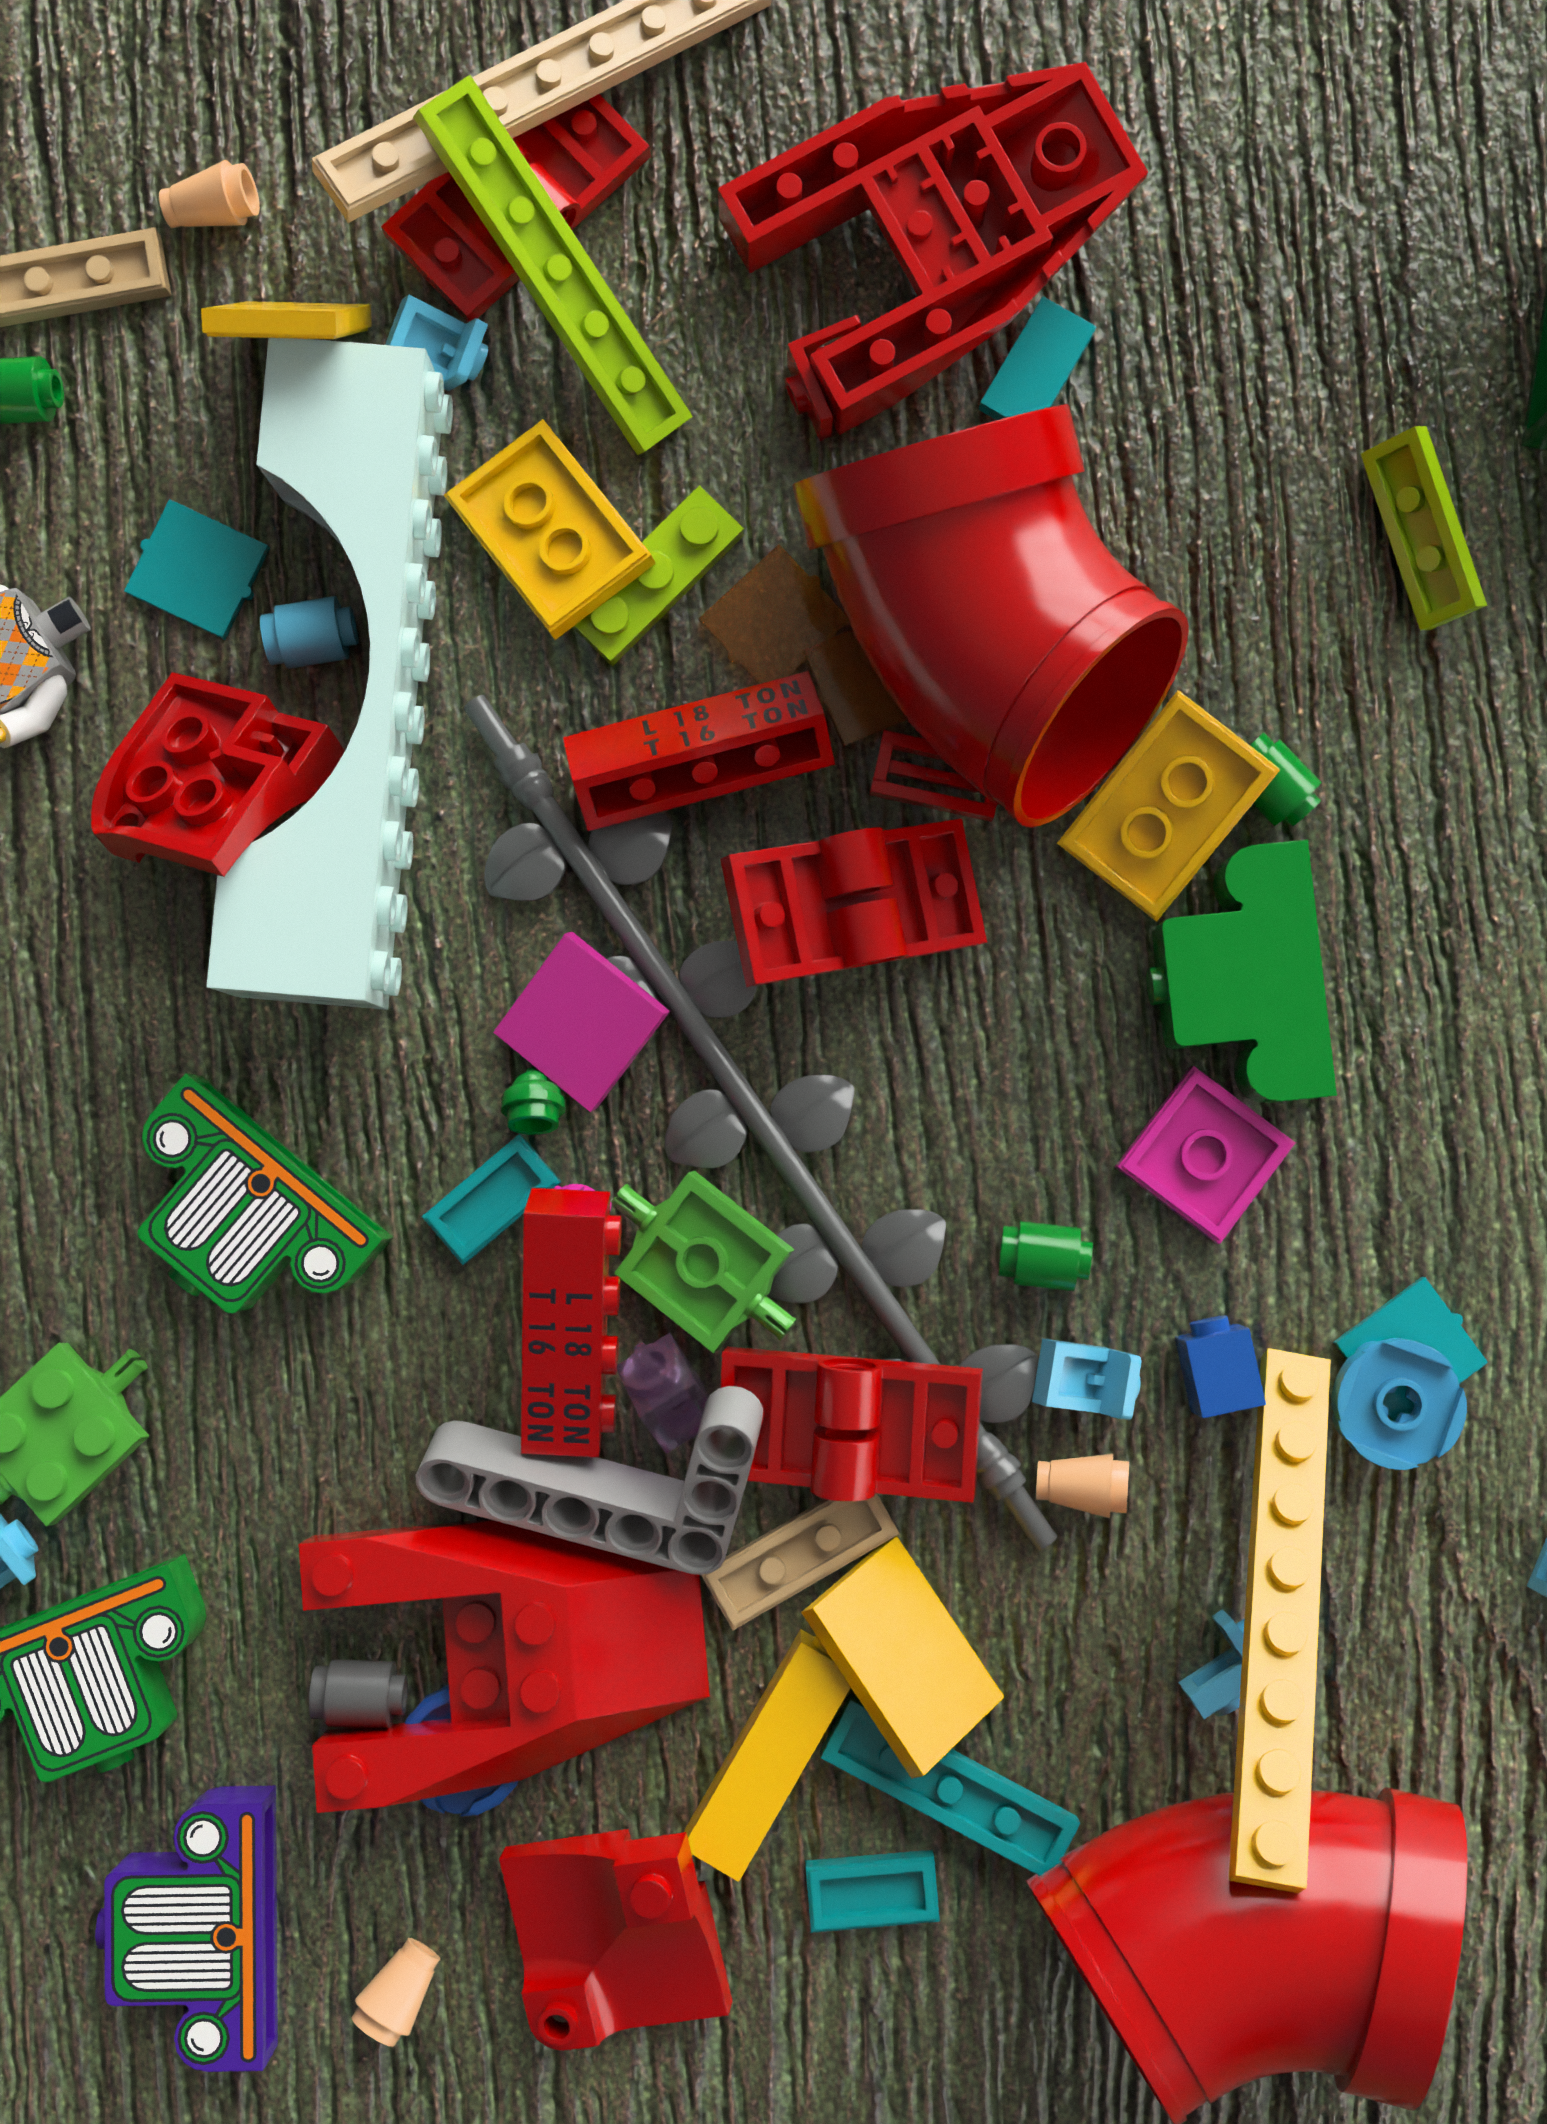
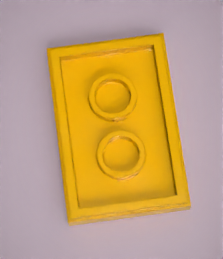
(286, 320)
(549, 529)
(1168, 805)
(903, 1656)

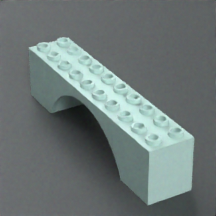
(318, 899)

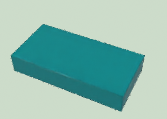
(1038, 362)
(490, 1199)
(872, 1891)

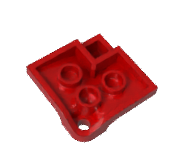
(207, 774)
(612, 1936)

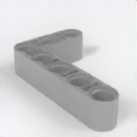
(604, 1501)

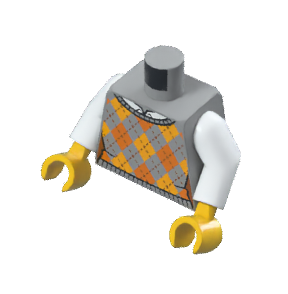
(33, 663)

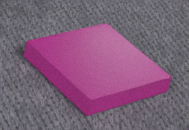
(581, 1021)
(1205, 1155)

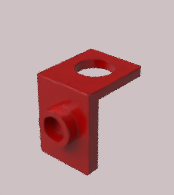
(803, 385)

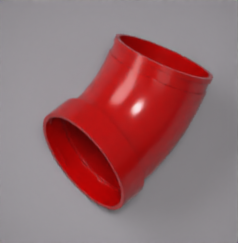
(997, 607)
(1259, 1981)

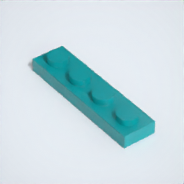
(955, 1794)

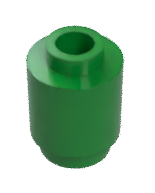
(29, 390)
(1291, 790)
(1044, 1255)

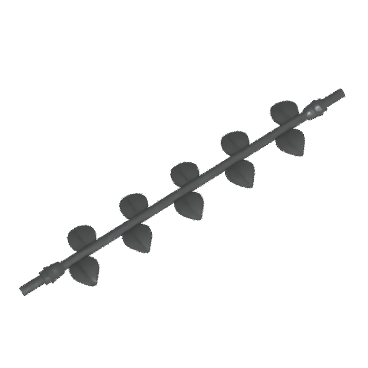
(714, 1124)

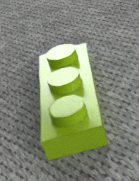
(1423, 528)
(683, 551)

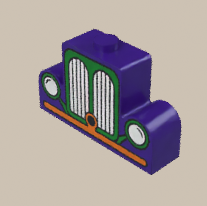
(202, 1930)

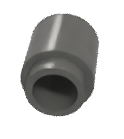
(358, 1693)

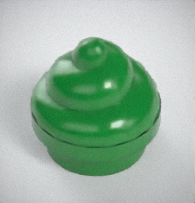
(532, 1104)

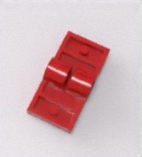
(577, 160)
(852, 901)
(861, 1424)

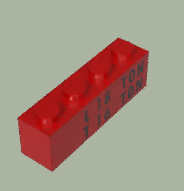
(698, 750)
(566, 1321)

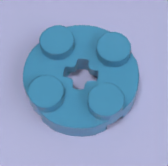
(1413, 1437)

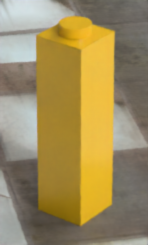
(767, 1757)

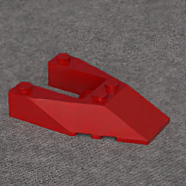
(972, 194)
(542, 1654)

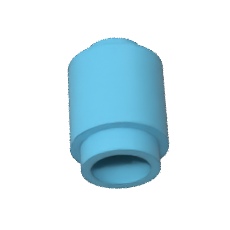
(308, 632)

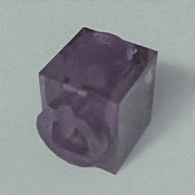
(660, 1381)

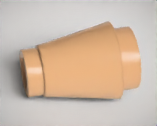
(212, 197)
(1085, 1484)
(396, 1993)

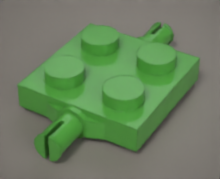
(703, 1261)
(65, 1430)

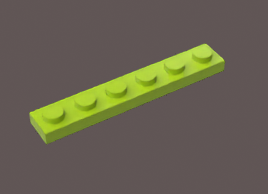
(552, 264)

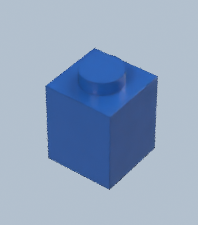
(1219, 1367)

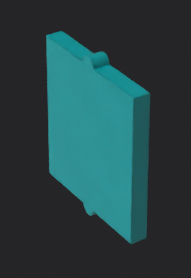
(197, 569)
(1420, 1317)

